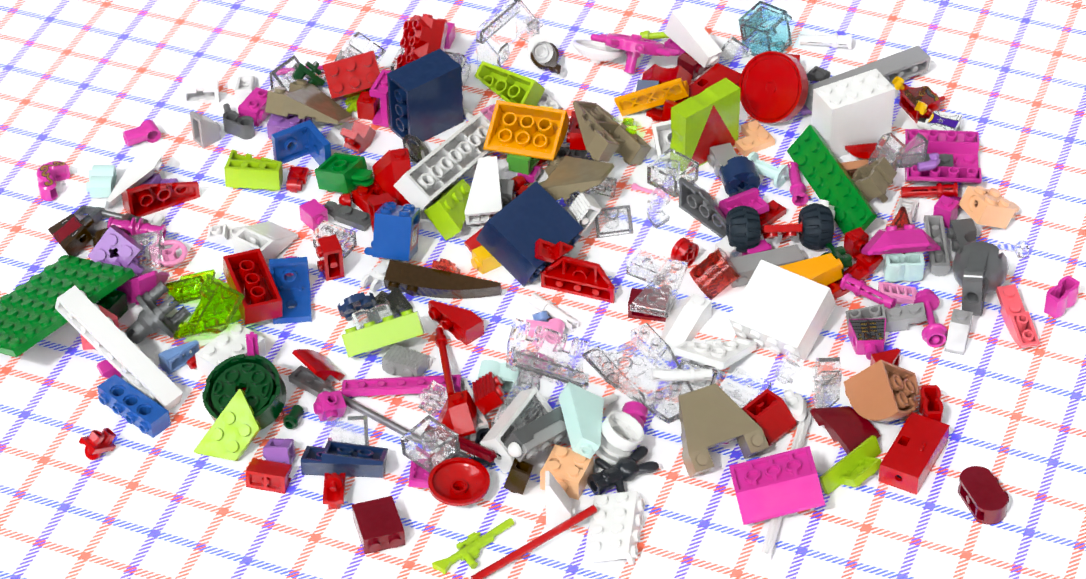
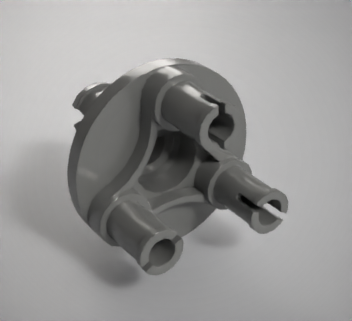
(154, 318)

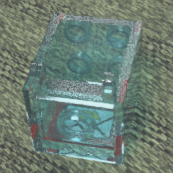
(765, 28)

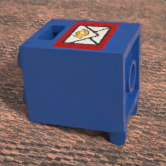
(395, 232)

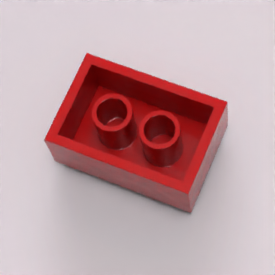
(351, 75)

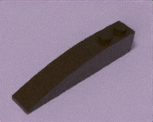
(437, 283)

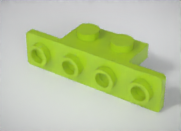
(854, 467)

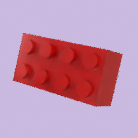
(251, 277)

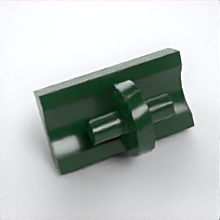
(301, 71)
(839, 252)

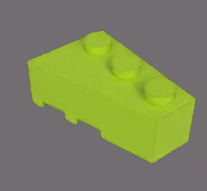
(253, 173)
(448, 209)

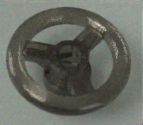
(413, 149)

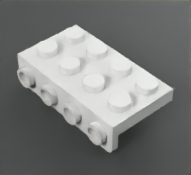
(615, 527)

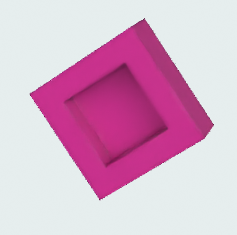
(532, 177)

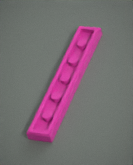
(394, 385)

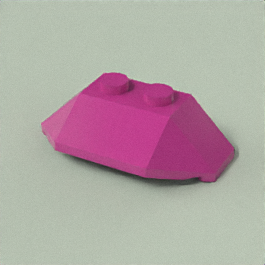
(899, 240)
(141, 284)

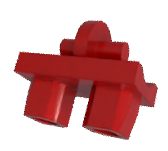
(98, 443)
(334, 490)

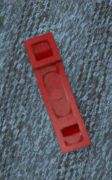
(860, 270)

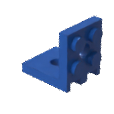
(305, 140)
(293, 289)

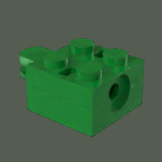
(343, 173)

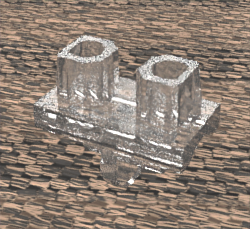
(606, 188)

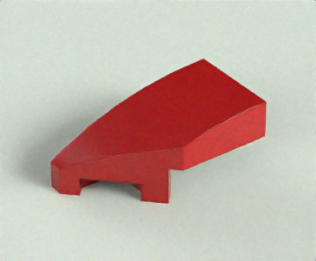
(550, 252)

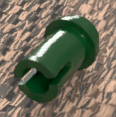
(291, 420)

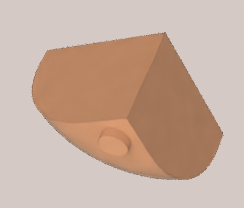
(883, 392)

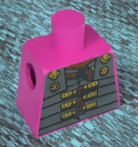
(867, 335)

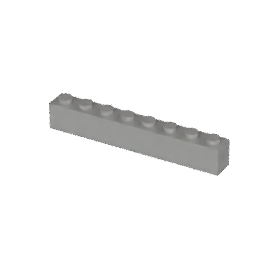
(901, 64)

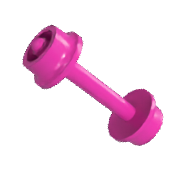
(934, 333)

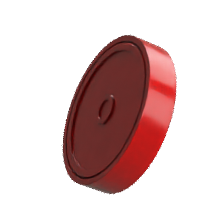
(773, 87)

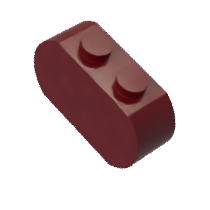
(983, 495)

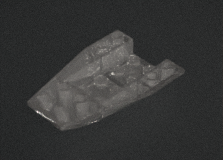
(630, 372)

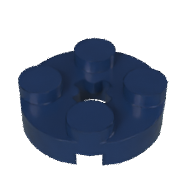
(355, 303)

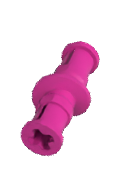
(136, 227)

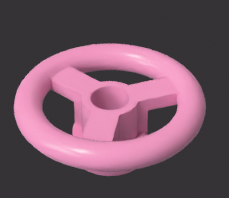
(169, 255)

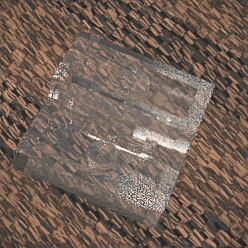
(152, 245)
(744, 386)

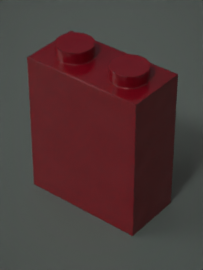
(378, 525)

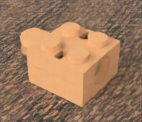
(988, 207)
(569, 470)

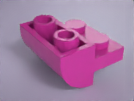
(746, 198)

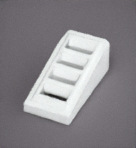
(244, 87)
(910, 206)

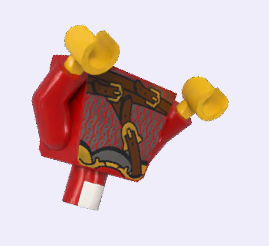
(918, 101)

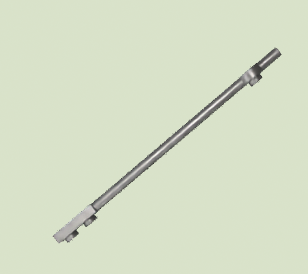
(315, 385)

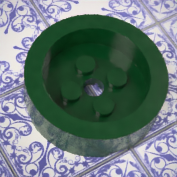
(264, 388)

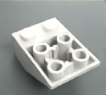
(267, 236)

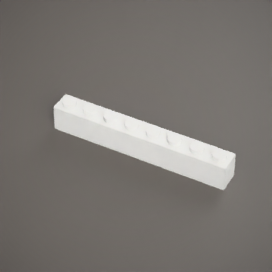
(117, 348)

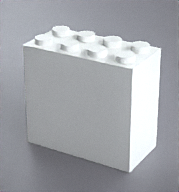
(853, 110)
(782, 310)

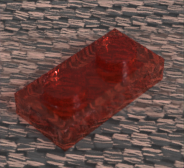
(445, 265)

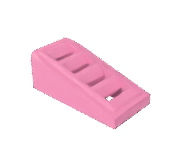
(896, 291)

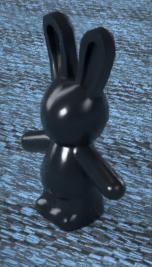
(624, 470)

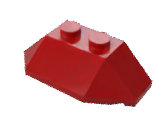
(578, 278)

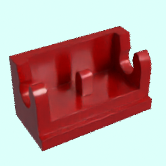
(268, 475)

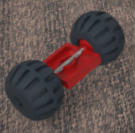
(814, 228)

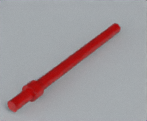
(441, 342)

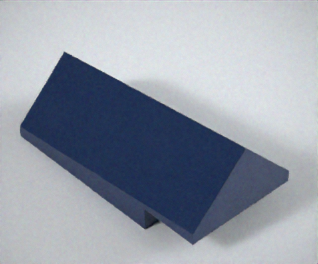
(344, 458)

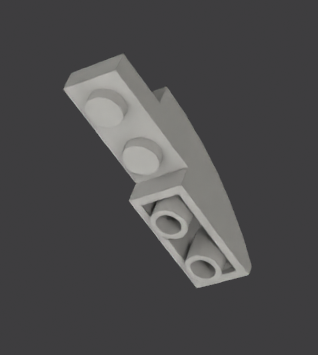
(896, 318)

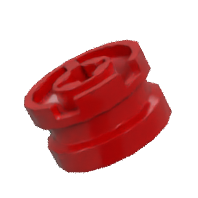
(685, 251)

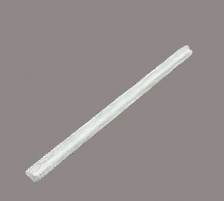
(775, 523)

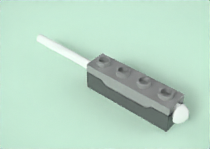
(541, 434)

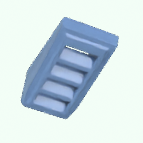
(173, 358)

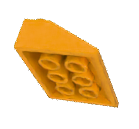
(526, 130)

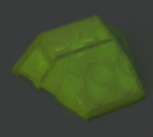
(213, 311)

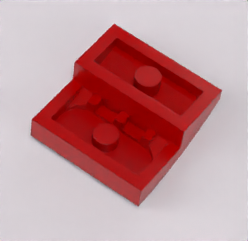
(861, 150)
(318, 364)

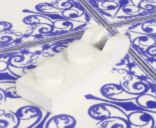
(376, 276)

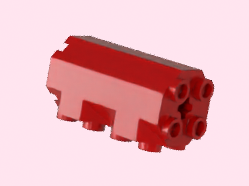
(421, 37)

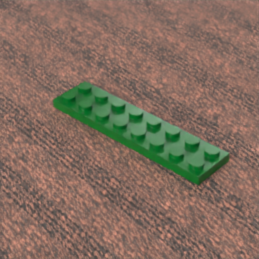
(831, 181)

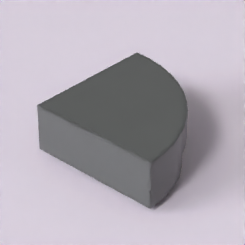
(818, 74)

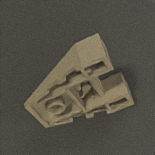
(305, 101)
(605, 137)
(572, 175)
(711, 420)

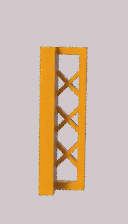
(652, 96)

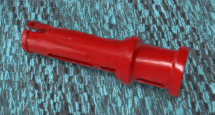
(948, 190)

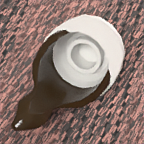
(543, 53)

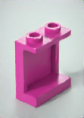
(380, 90)

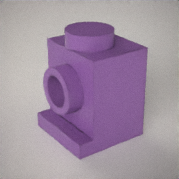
(280, 450)

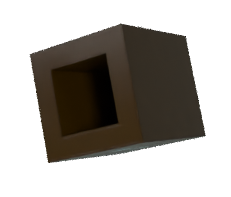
(518, 476)

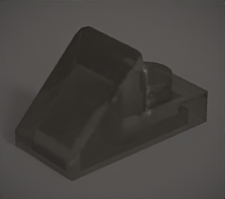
(395, 300)

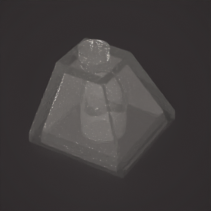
(348, 429)

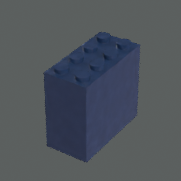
(425, 96)
(517, 226)

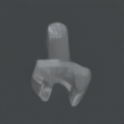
(1021, 249)

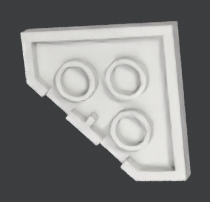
(715, 352)

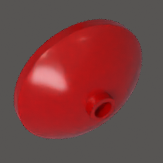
(459, 481)

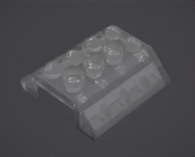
(543, 358)

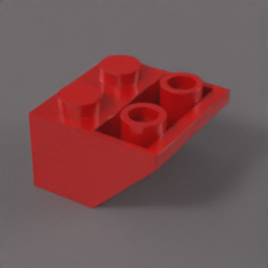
(771, 415)

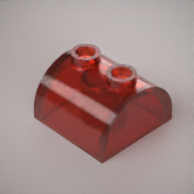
(714, 273)

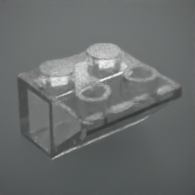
(826, 382)

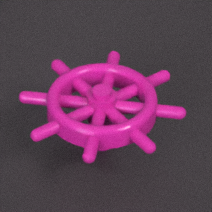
(634, 47)

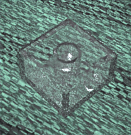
(669, 168)
(430, 443)

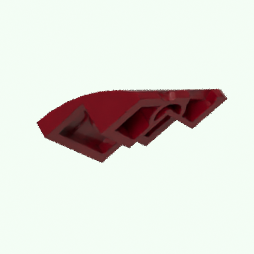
(844, 426)

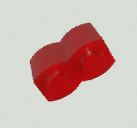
(930, 402)

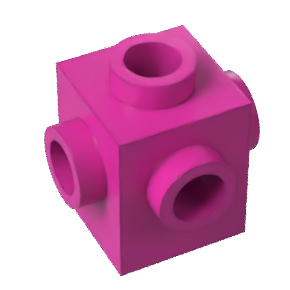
(329, 405)

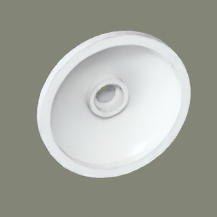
(596, 50)

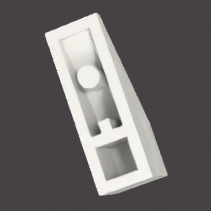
(557, 502)

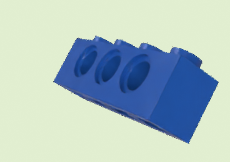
(133, 406)

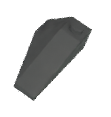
(701, 206)

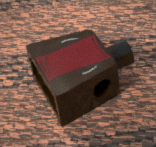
(73, 233)

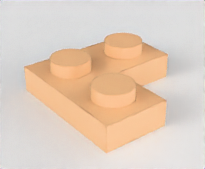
(756, 138)

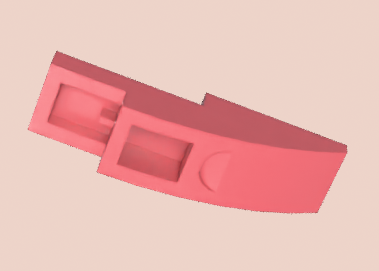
(1015, 317)

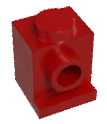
(855, 241)

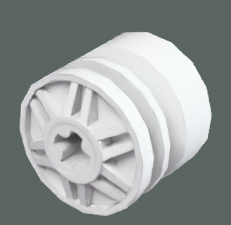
(619, 437)

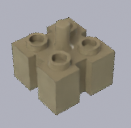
(874, 179)

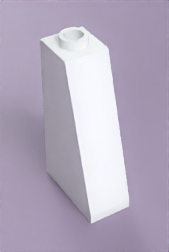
(692, 37)
(485, 192)

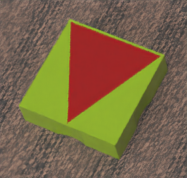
(706, 121)

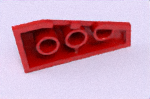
(390, 170)
(157, 197)

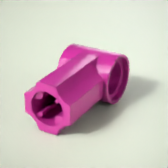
(146, 131)

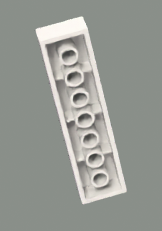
(445, 163)

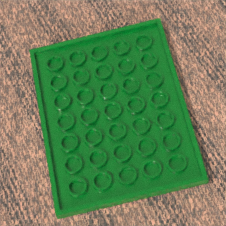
(30, 310)

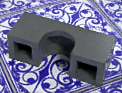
(961, 232)

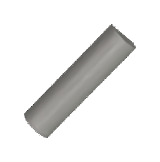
(939, 259)

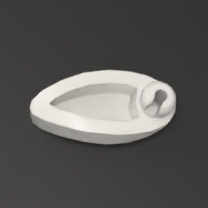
(796, 404)

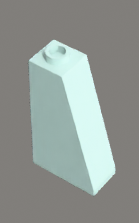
(582, 418)

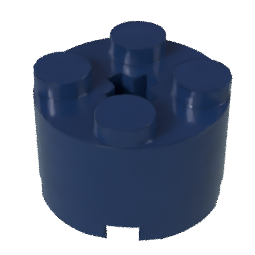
(739, 175)

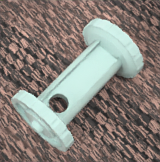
(779, 174)

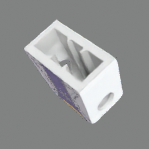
(941, 121)

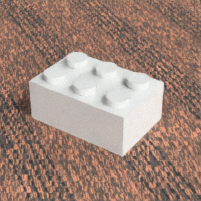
(225, 345)

